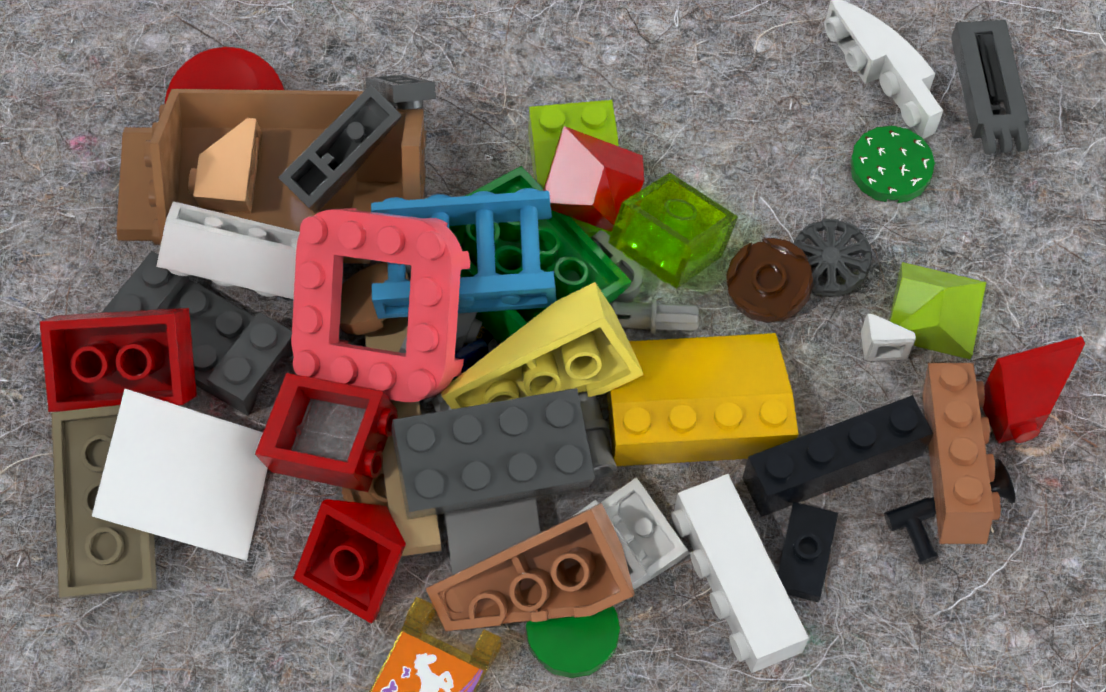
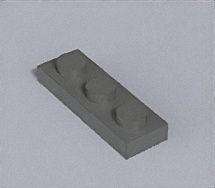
(403, 90)

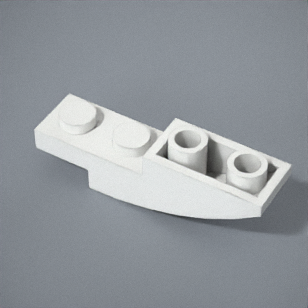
(883, 54)

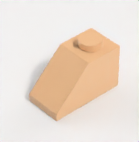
(228, 170)

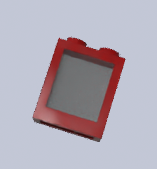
(327, 432)

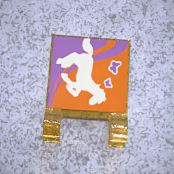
(431, 665)

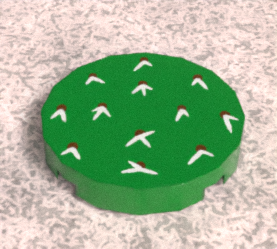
(892, 164)

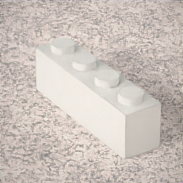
(229, 250)
(739, 574)

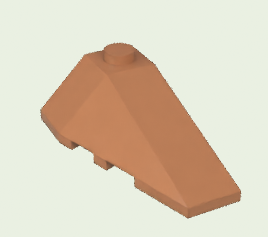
(551, 575)

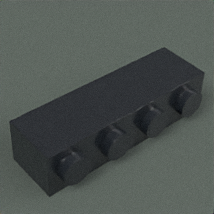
(836, 455)

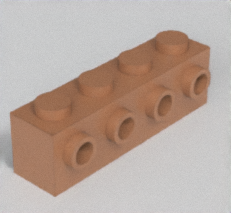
(958, 454)

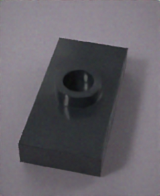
(806, 551)

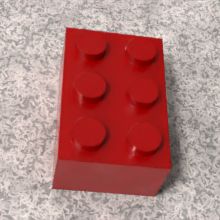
(101, 354)

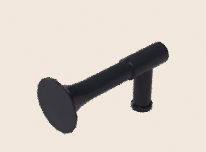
(914, 513)

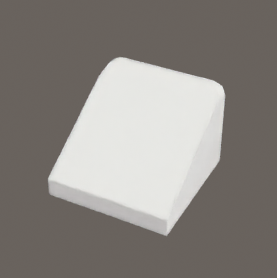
(885, 340)

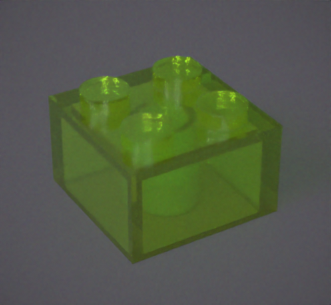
(672, 230)

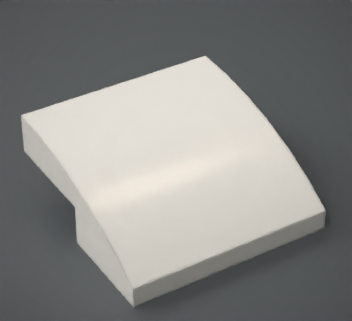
(644, 532)

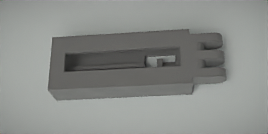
(987, 77)

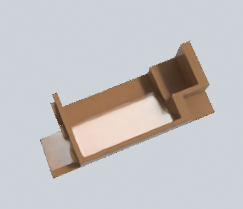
(160, 157)

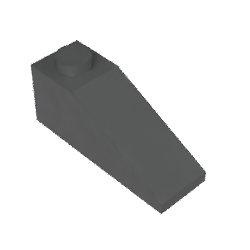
(340, 149)

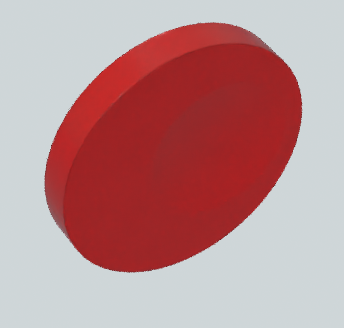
(225, 70)

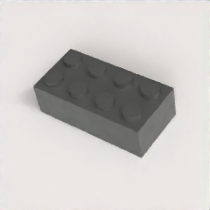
(492, 453)

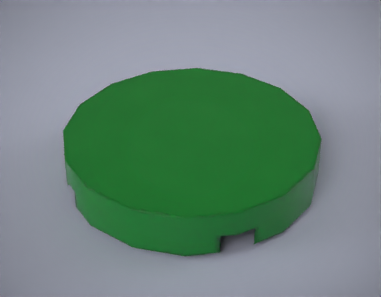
(574, 645)

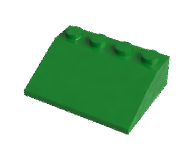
(563, 249)

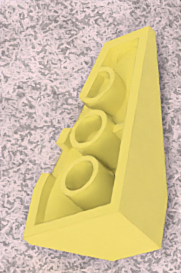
(562, 348)

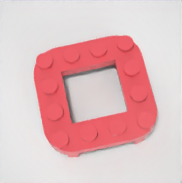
(433, 302)

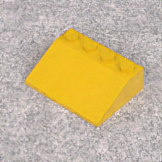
(702, 401)

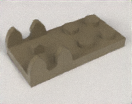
(91, 552)

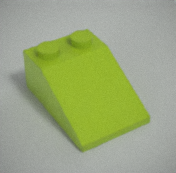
(545, 126)

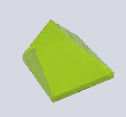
(938, 309)

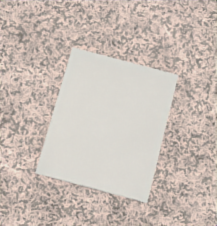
(182, 476)

